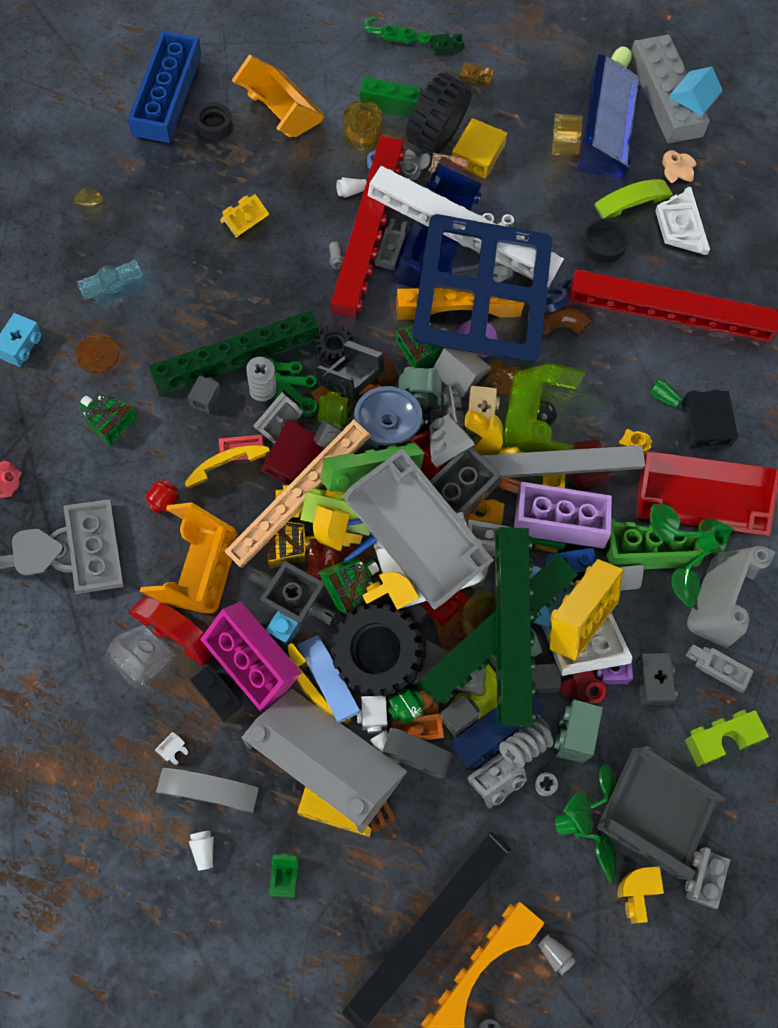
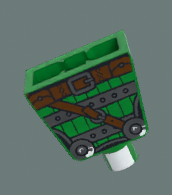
(417, 354)
(107, 416)
(348, 582)

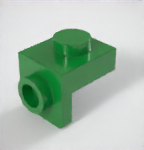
(283, 875)

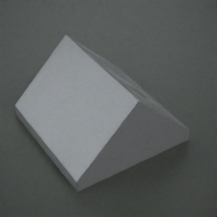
(461, 369)

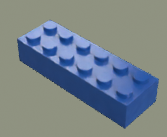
(165, 87)

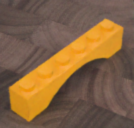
(451, 300)
(516, 930)

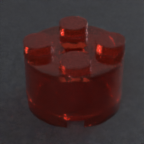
(322, 556)

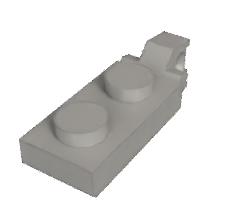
(721, 667)

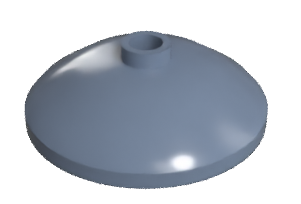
(389, 406)

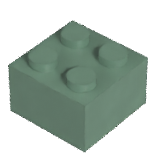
(578, 731)

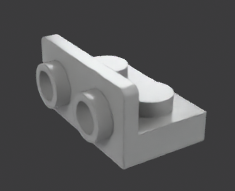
(497, 780)
(708, 879)

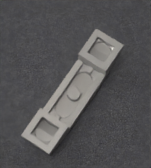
(208, 789)

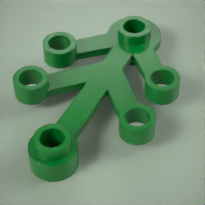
(284, 383)

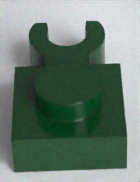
(444, 43)

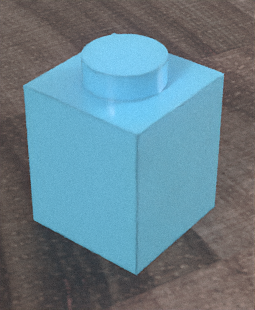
(282, 630)

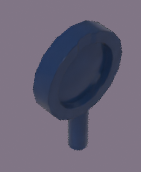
(557, 296)

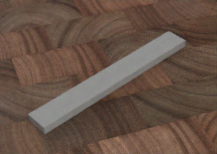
(567, 461)

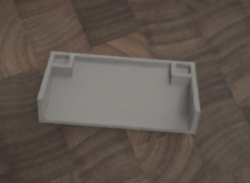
(417, 528)
(325, 757)

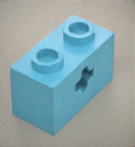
(18, 339)

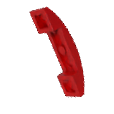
(174, 626)

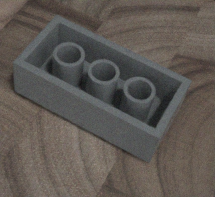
(466, 481)

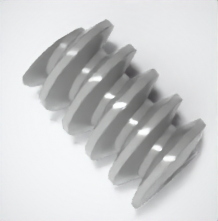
(261, 379)
(527, 743)

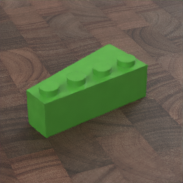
(345, 470)
(640, 546)

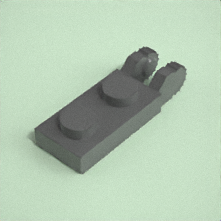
(391, 245)

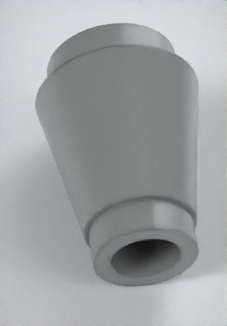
(557, 955)

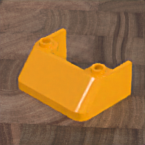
(280, 95)
(205, 564)

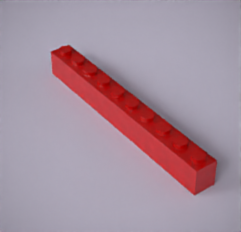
(365, 235)
(673, 305)

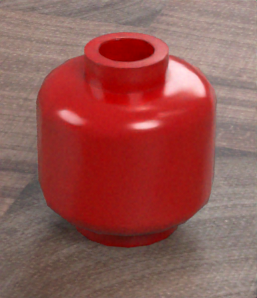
(161, 495)

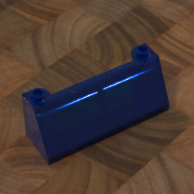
(609, 119)
(456, 189)

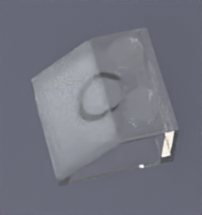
(139, 655)

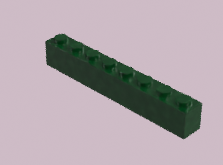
(514, 628)
(481, 643)

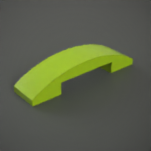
(632, 195)

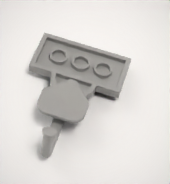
(87, 545)

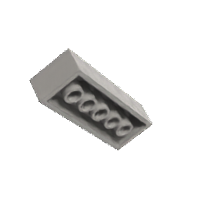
(659, 74)

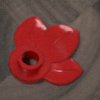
(579, 688)

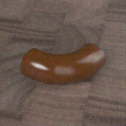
(567, 318)

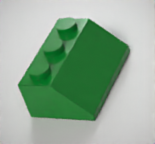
(390, 96)

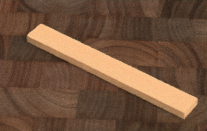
(293, 497)

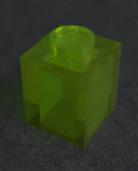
(332, 408)

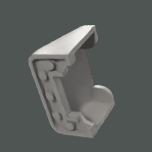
(715, 612)

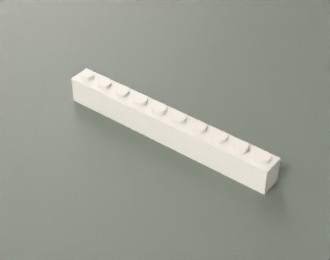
(422, 203)

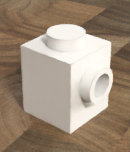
(373, 714)

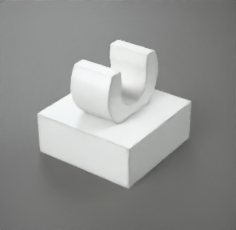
(170, 746)

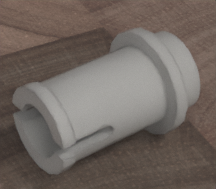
(336, 255)

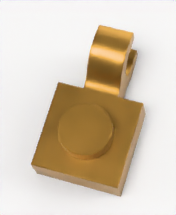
(473, 73)

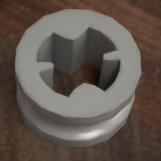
(540, 779)

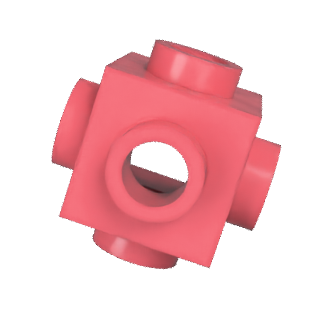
(8, 479)

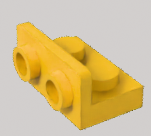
(245, 215)

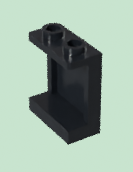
(352, 371)
(710, 419)

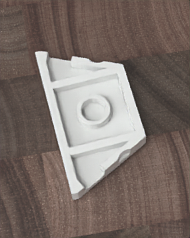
(682, 223)

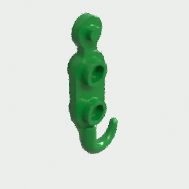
(397, 34)

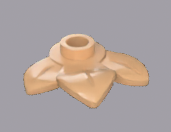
(678, 166)

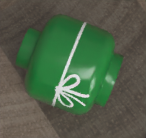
(406, 706)

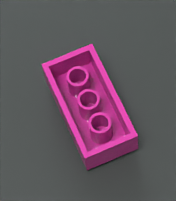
(250, 655)

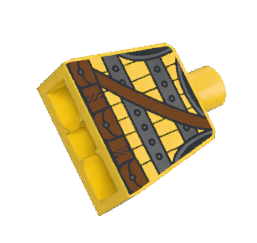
(288, 545)

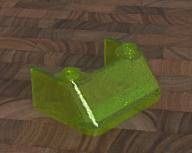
(520, 423)

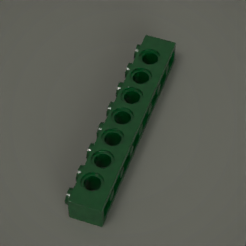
(234, 352)

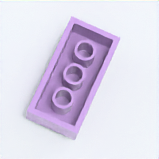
(564, 514)

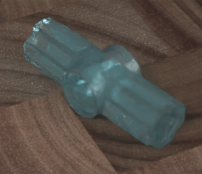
(110, 279)

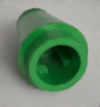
(665, 393)

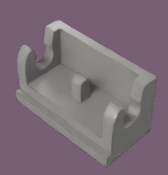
(276, 415)

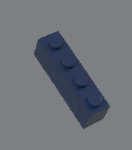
(485, 737)

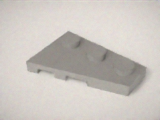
(447, 440)

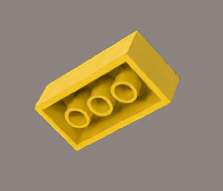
(585, 609)

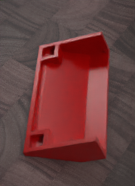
(709, 490)

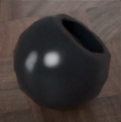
(546, 412)

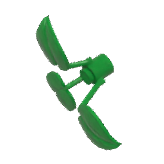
(711, 536)
(579, 820)

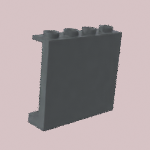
(659, 811)

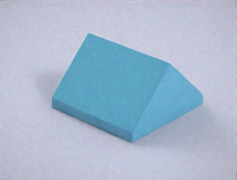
(698, 90)

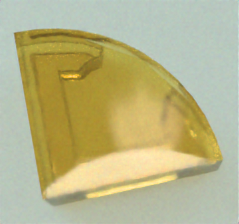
(88, 197)

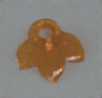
(502, 376)

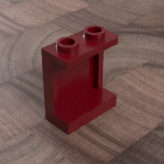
(291, 453)

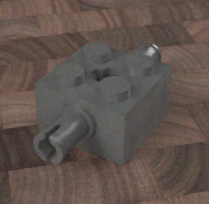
(291, 581)

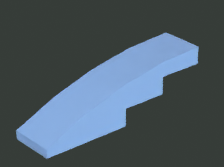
(327, 679)

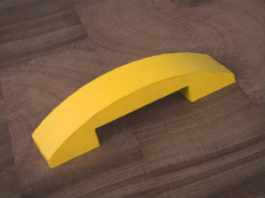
(199, 475)
(305, 684)

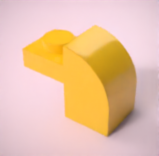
(489, 432)
(331, 527)
(397, 585)
(636, 886)

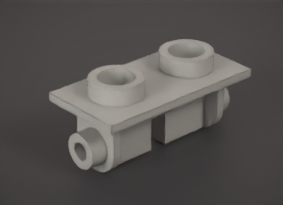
(450, 402)

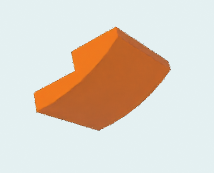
(426, 726)

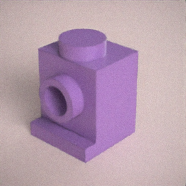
(622, 676)

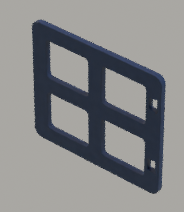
(483, 288)

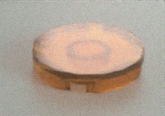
(97, 353)

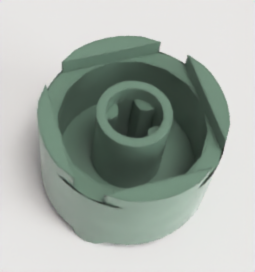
(423, 385)

